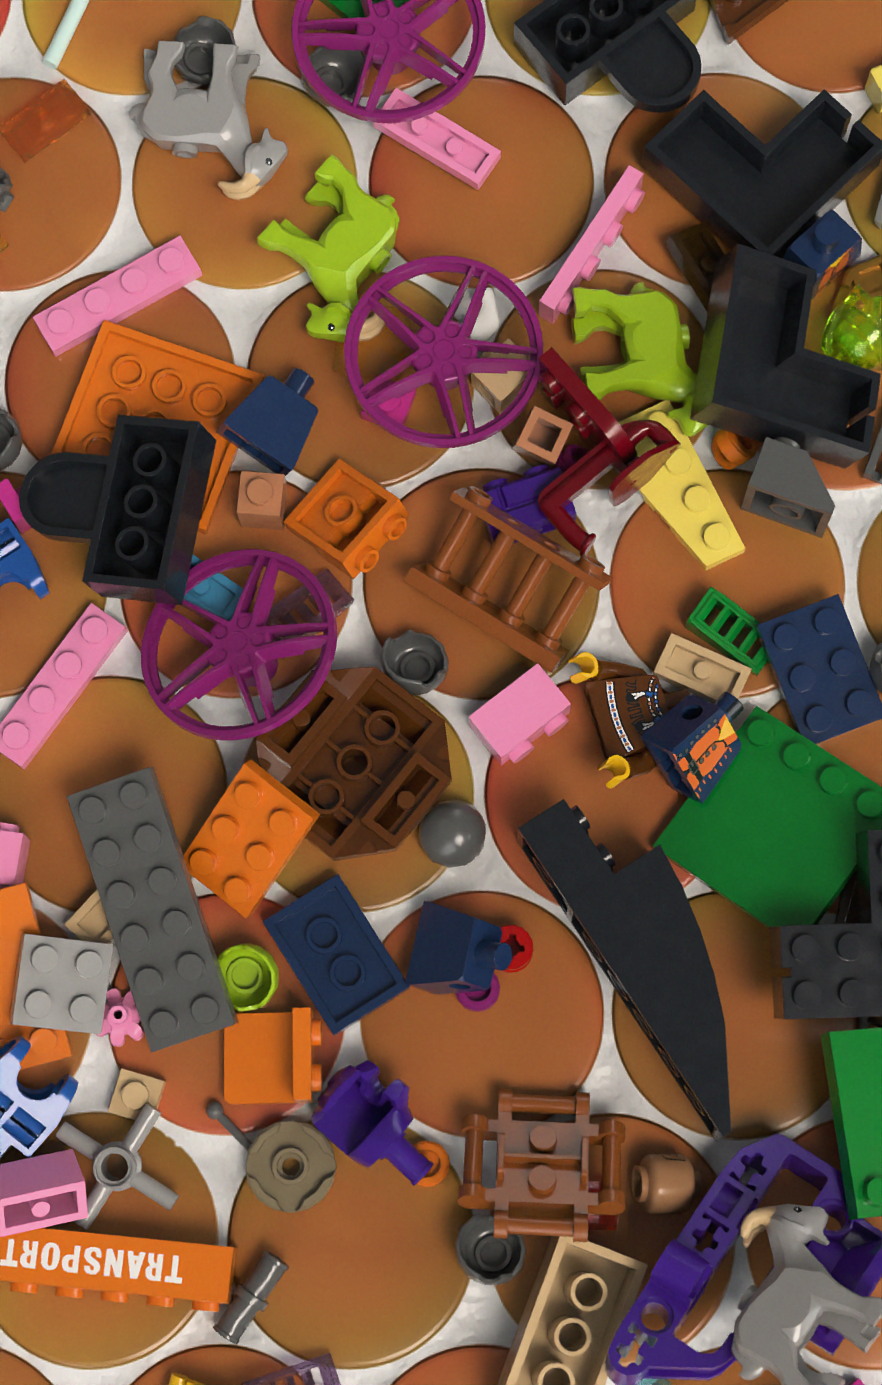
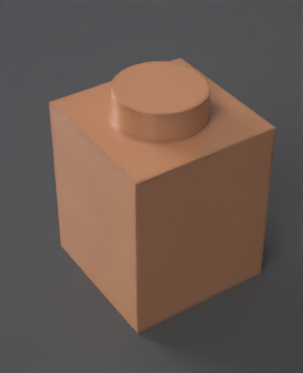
(542, 436)
(262, 500)

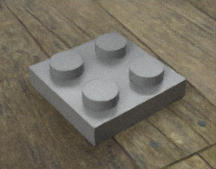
(61, 984)

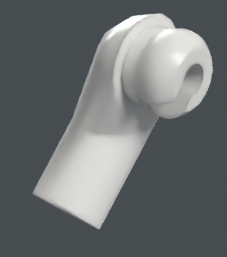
(487, 320)

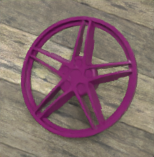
(390, 44)
(443, 352)
(241, 646)

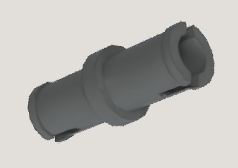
(251, 1297)

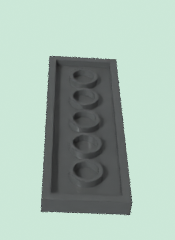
(152, 909)

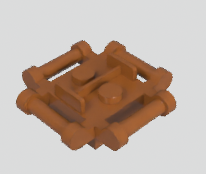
(542, 1167)

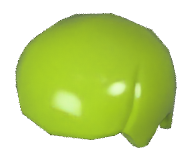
(249, 975)

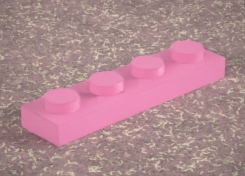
(584, 258)
(117, 295)
(59, 685)

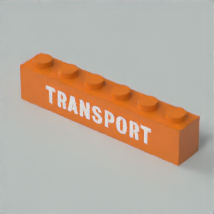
(119, 1267)

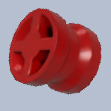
(520, 957)

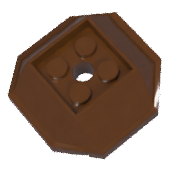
(370, 718)

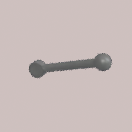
(215, 1111)

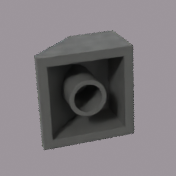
(788, 488)

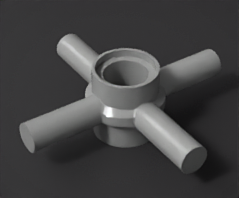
(129, 1150)

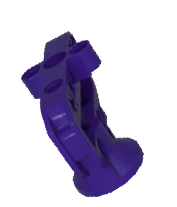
(685, 1272)

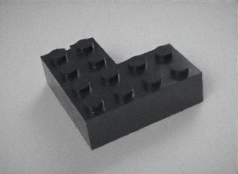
(758, 190)
(761, 377)
(835, 965)

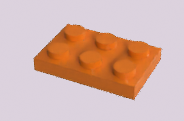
(249, 838)

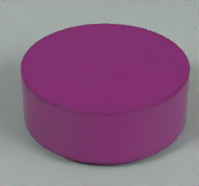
(480, 1000)

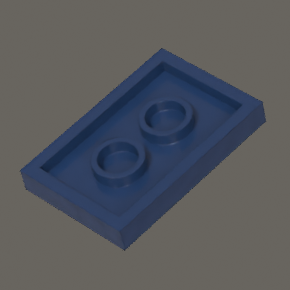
(820, 670)
(336, 955)

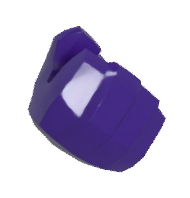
(369, 1120)

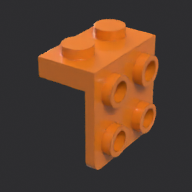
(272, 1058)

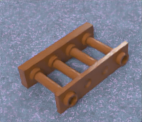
(508, 621)

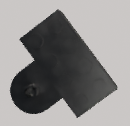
(626, 40)
(131, 506)

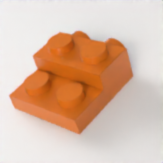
(348, 519)

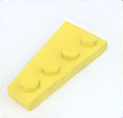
(687, 497)

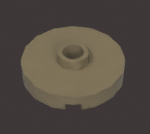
(266, 1163)

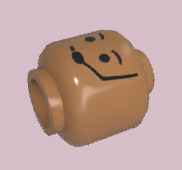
(665, 1183)

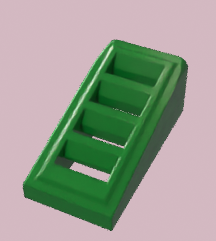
(710, 634)

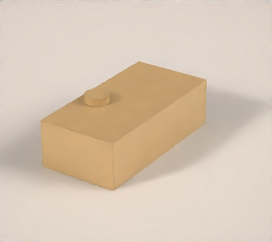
(572, 1315)

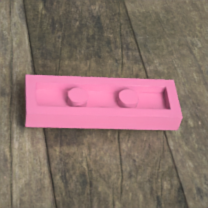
(441, 142)

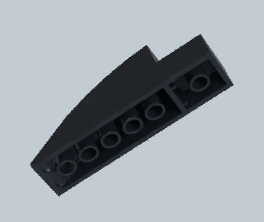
(646, 947)

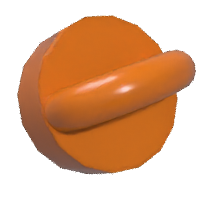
(732, 449)

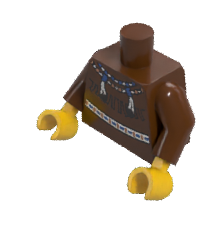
(623, 707)

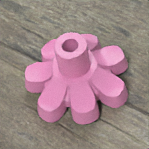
(127, 1024)

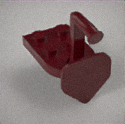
(613, 449)

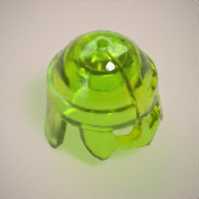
(856, 334)

